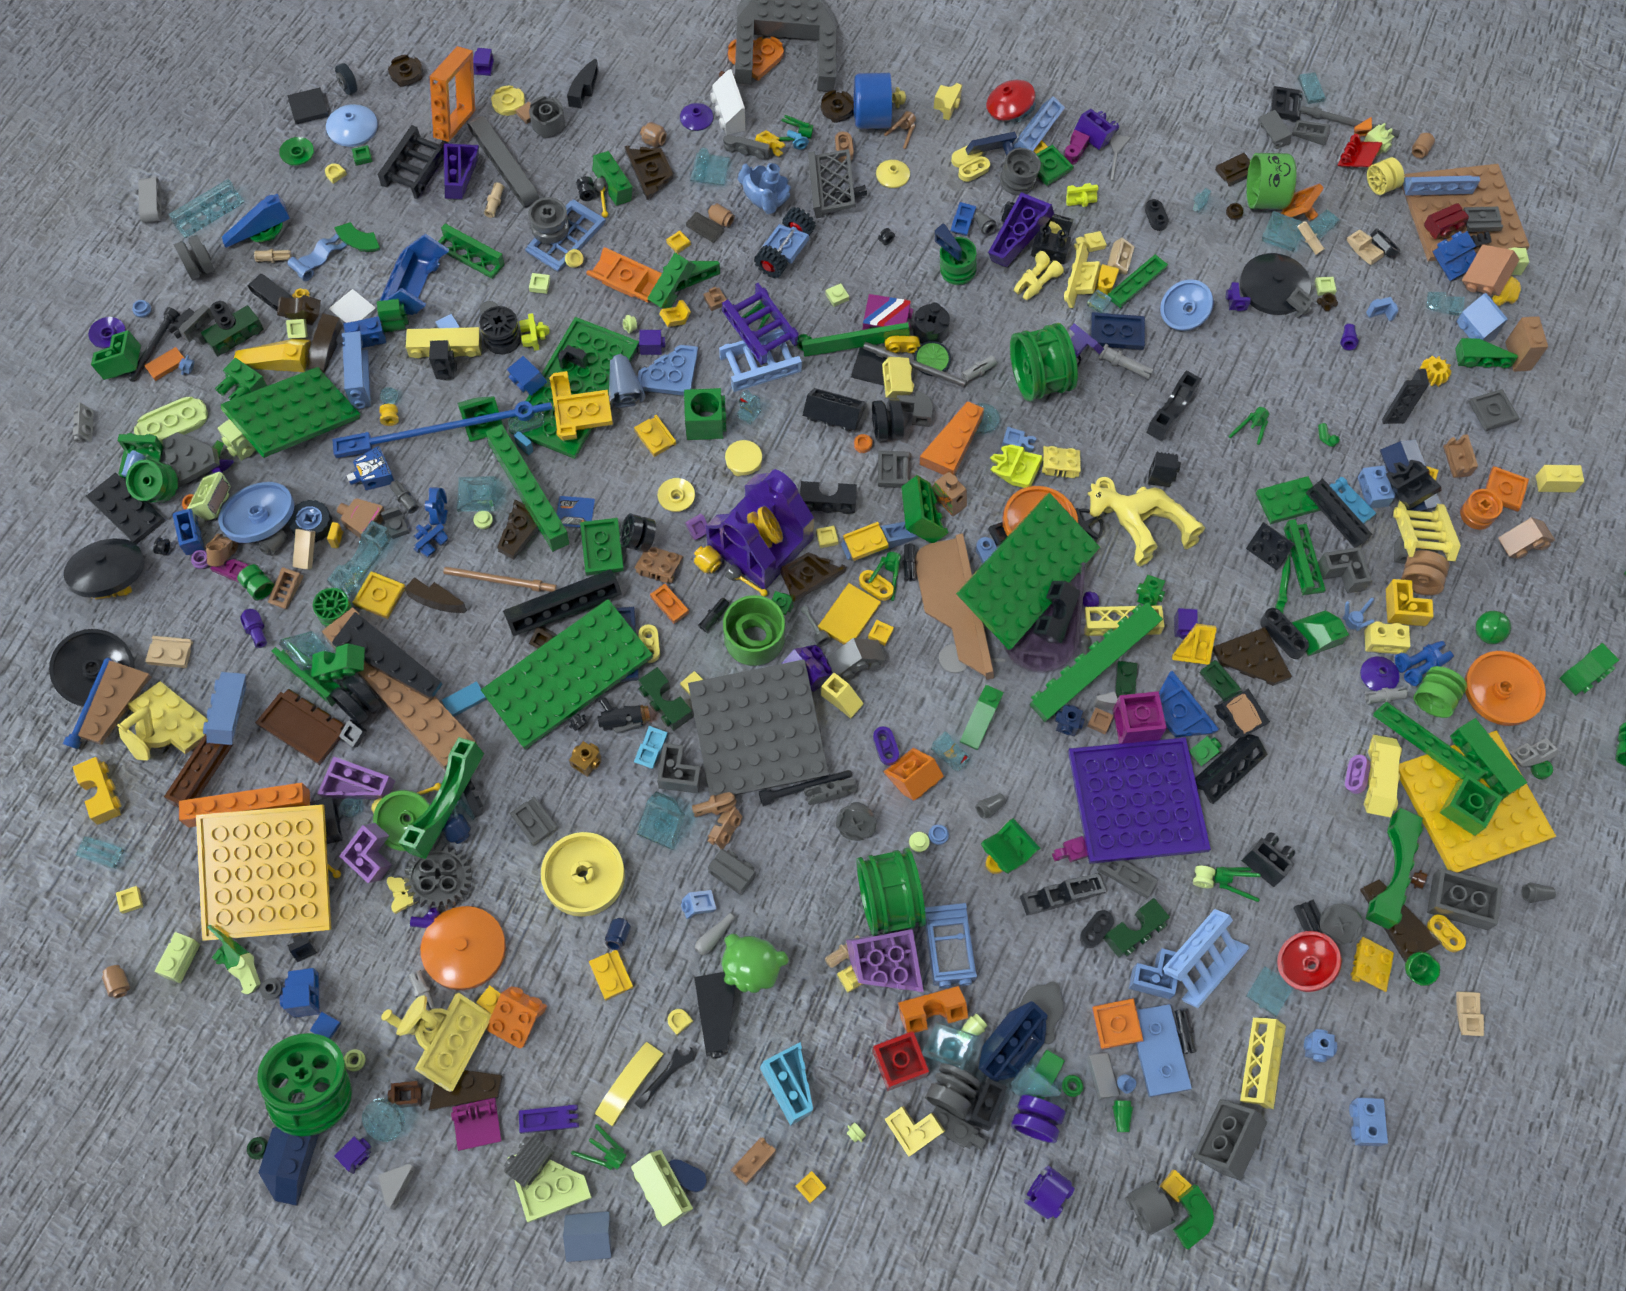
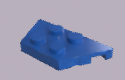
(1181, 710)

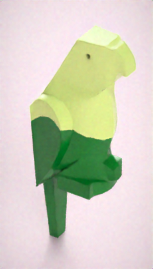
(237, 961)

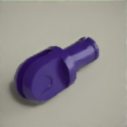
(253, 626)

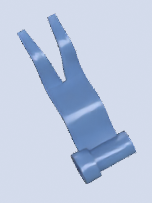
(317, 258)

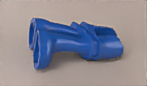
(1432, 658)

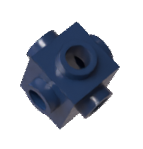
(1069, 720)

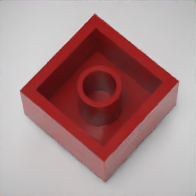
(900, 1061)

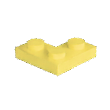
(912, 1135)

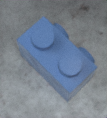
(1376, 487)
(1368, 1122)

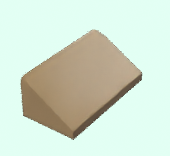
(1121, 255)
(303, 549)

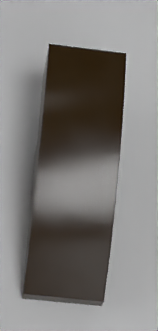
(324, 342)
(434, 597)

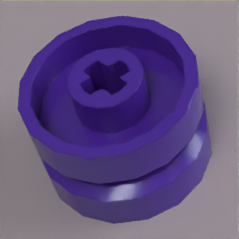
(1038, 1119)

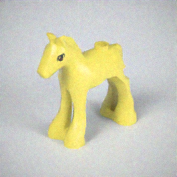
(1138, 507)

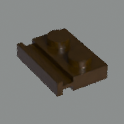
(1234, 169)

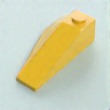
(277, 356)

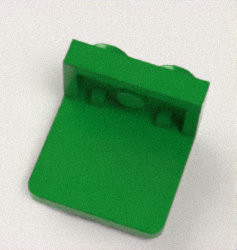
(144, 444)
(1010, 847)

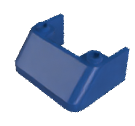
(412, 271)

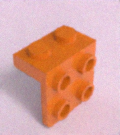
(515, 1016)

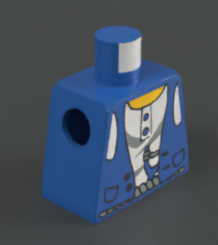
(371, 470)

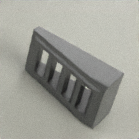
(1321, 135)

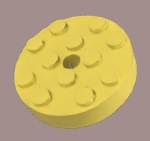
(582, 853)

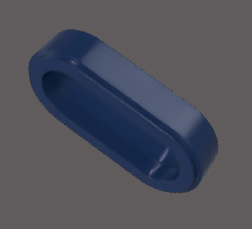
(688, 1176)

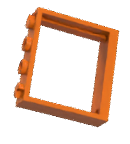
(457, 64)

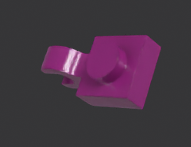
(1073, 849)

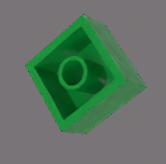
(1471, 805)

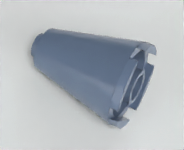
(623, 383)

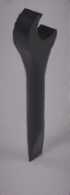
(676, 1062)

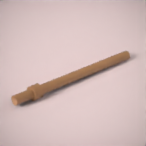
(535, 585)

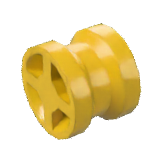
(388, 414)

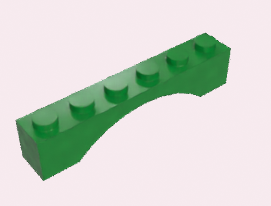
(461, 765)
(1404, 833)

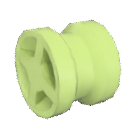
(1204, 877)

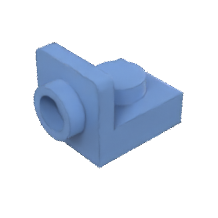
(698, 903)

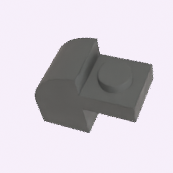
(920, 407)

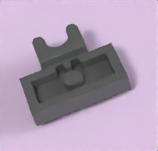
(196, 324)

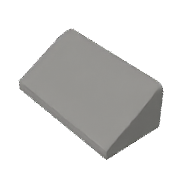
(1102, 1076)

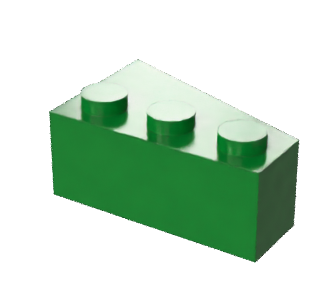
(920, 510)

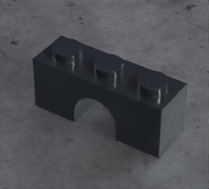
(842, 501)
(1064, 599)

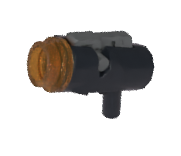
(622, 718)

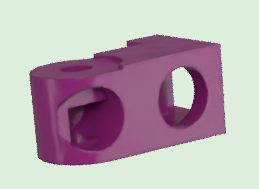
(1078, 145)

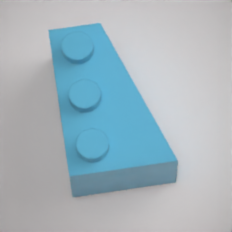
(789, 1083)

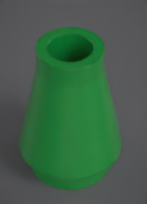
(1122, 1114)

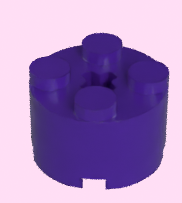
(1049, 1193)

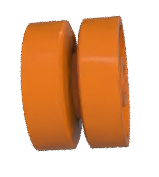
(1481, 509)

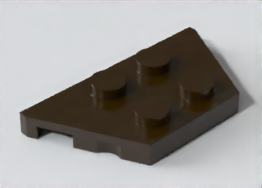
(650, 169)
(809, 574)

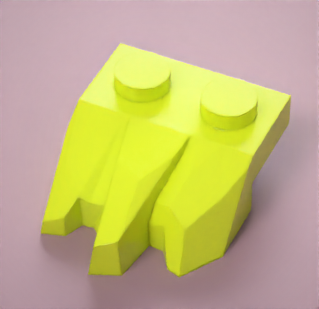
(1016, 465)

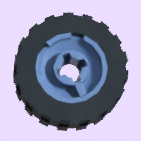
(312, 511)

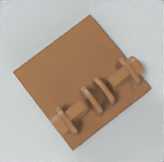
(659, 563)

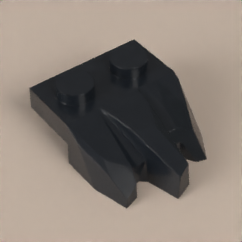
(1413, 483)

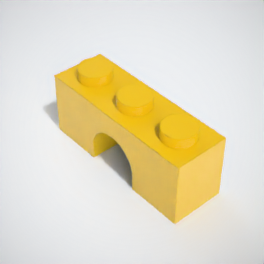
(104, 804)

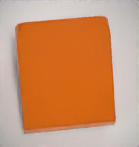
(1364, 127)

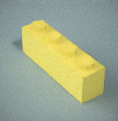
(461, 340)

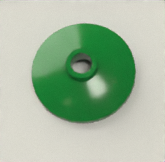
(296, 151)
(268, 234)

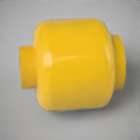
(707, 559)

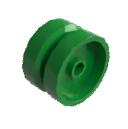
(151, 481)

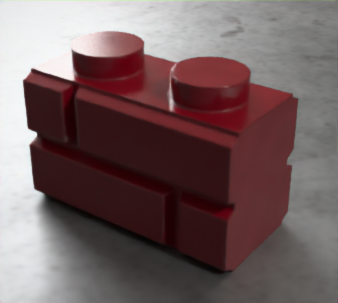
(1446, 221)

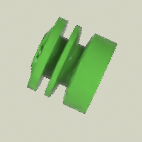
(1440, 692)

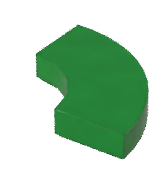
(359, 240)

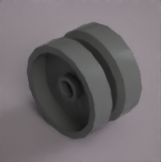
(548, 220)
(196, 256)

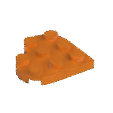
(766, 55)

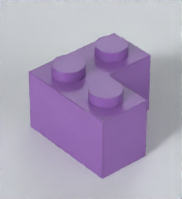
(363, 853)

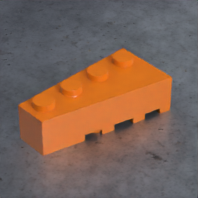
(951, 444)

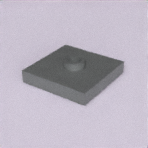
(1493, 409)

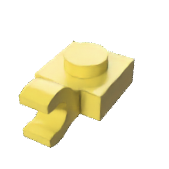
(1093, 241)

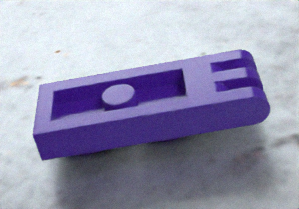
(547, 1119)

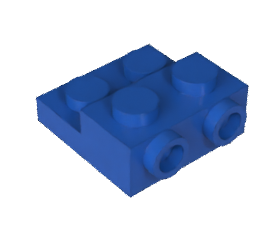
(1456, 254)

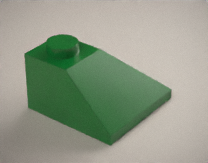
(479, 407)
(1322, 631)

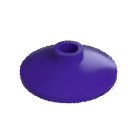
(696, 117)
(103, 329)
(1374, 679)

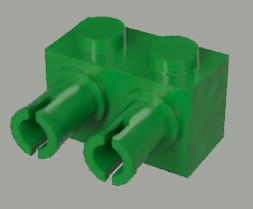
(242, 377)

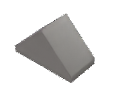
(394, 1184)

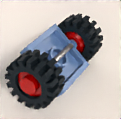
(785, 242)

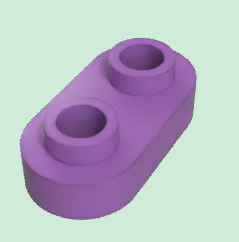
(1357, 775)

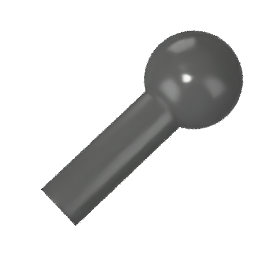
(1084, 643)

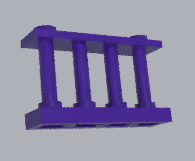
(750, 337)

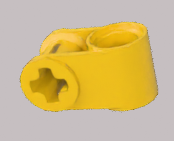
(1107, 278)

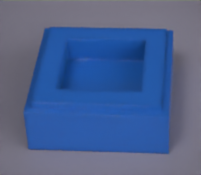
(325, 1025)

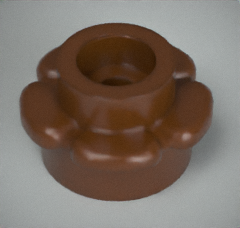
(1419, 879)

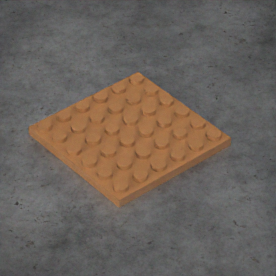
(1489, 193)

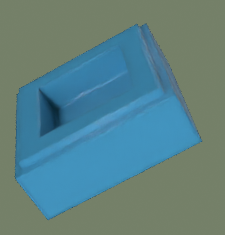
(523, 443)

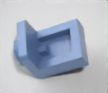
(1383, 306)

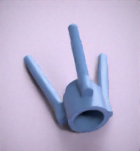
(1355, 619)

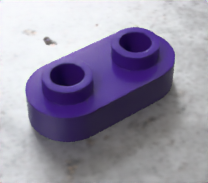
(887, 746)

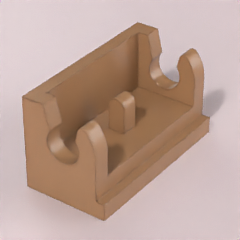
(1460, 457)
(753, 1161)

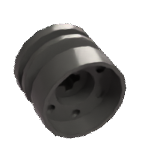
(1020, 171)
(955, 1086)

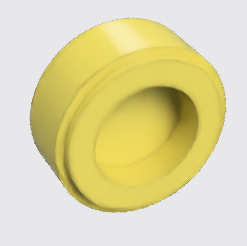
(574, 258)

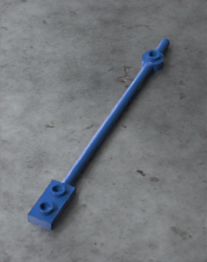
(363, 442)

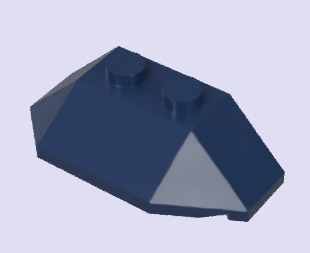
(1013, 1042)
(286, 1165)

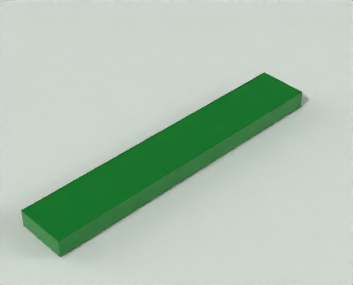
(853, 339)
(1428, 742)

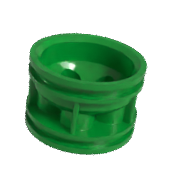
(1043, 361)
(295, 1060)

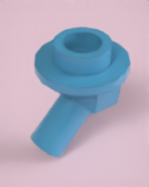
(800, 141)

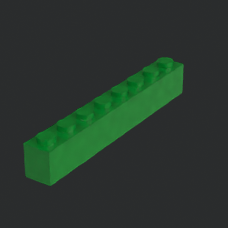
(527, 488)
(1095, 662)

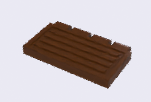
(301, 728)

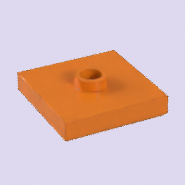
(1508, 487)
(1117, 1024)

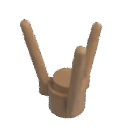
(905, 122)

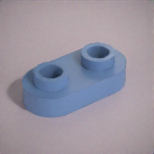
(985, 552)

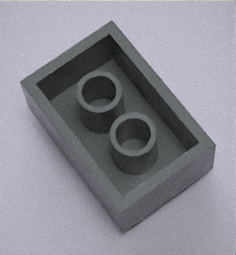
(1465, 899)

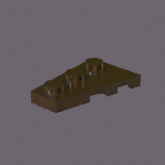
(517, 532)

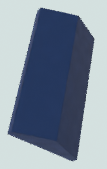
(1404, 452)

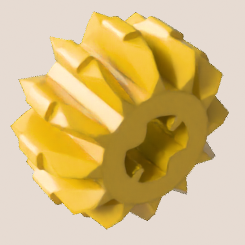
(1437, 370)

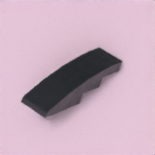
(1063, 894)

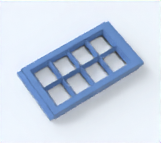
(586, 213)

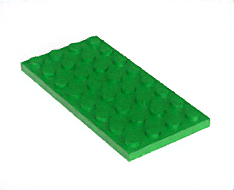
(600, 348)
(1015, 579)
(566, 674)

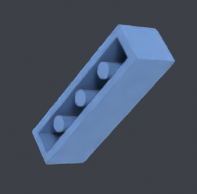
(225, 708)

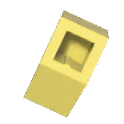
(841, 695)

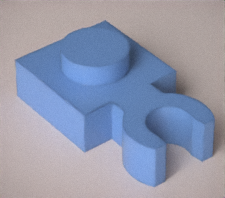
(1016, 437)

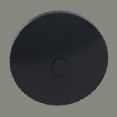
(1271, 280)
(104, 568)
(79, 660)

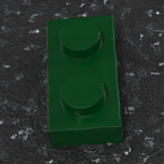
(1125, 678)
(1219, 679)

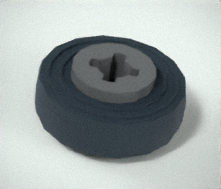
(346, 78)

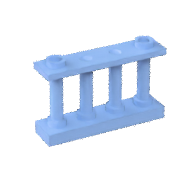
(759, 375)
(1195, 948)

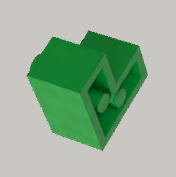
(119, 357)
(1591, 668)

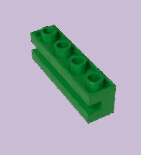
(1485, 753)

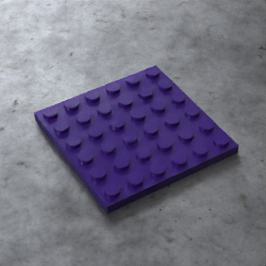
(1138, 800)

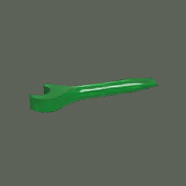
(1282, 596)

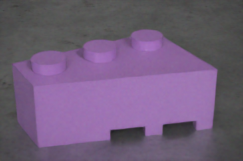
(354, 781)

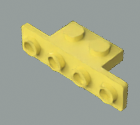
(1083, 276)

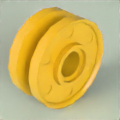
(767, 525)

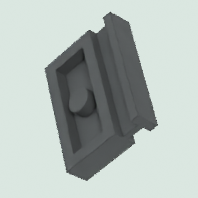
(1483, 219)
(533, 821)

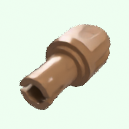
(715, 805)

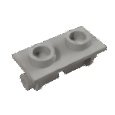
(84, 420)

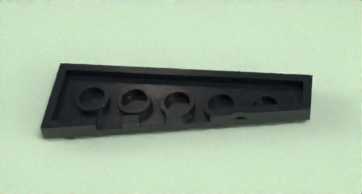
(387, 656)

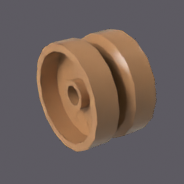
(1427, 572)

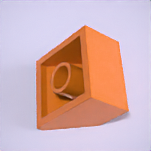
(914, 773)

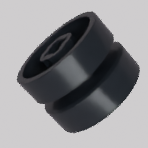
(637, 532)

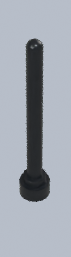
(170, 316)
(767, 797)

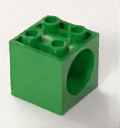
(701, 401)

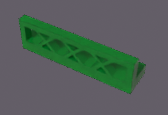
(474, 249)
(1301, 561)
(320, 688)

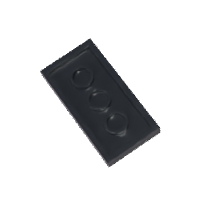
(131, 516)

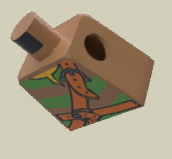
(948, 491)

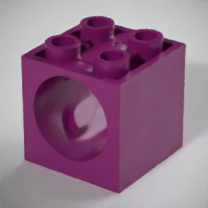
(1139, 717)

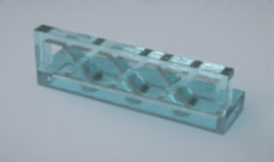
(204, 206)

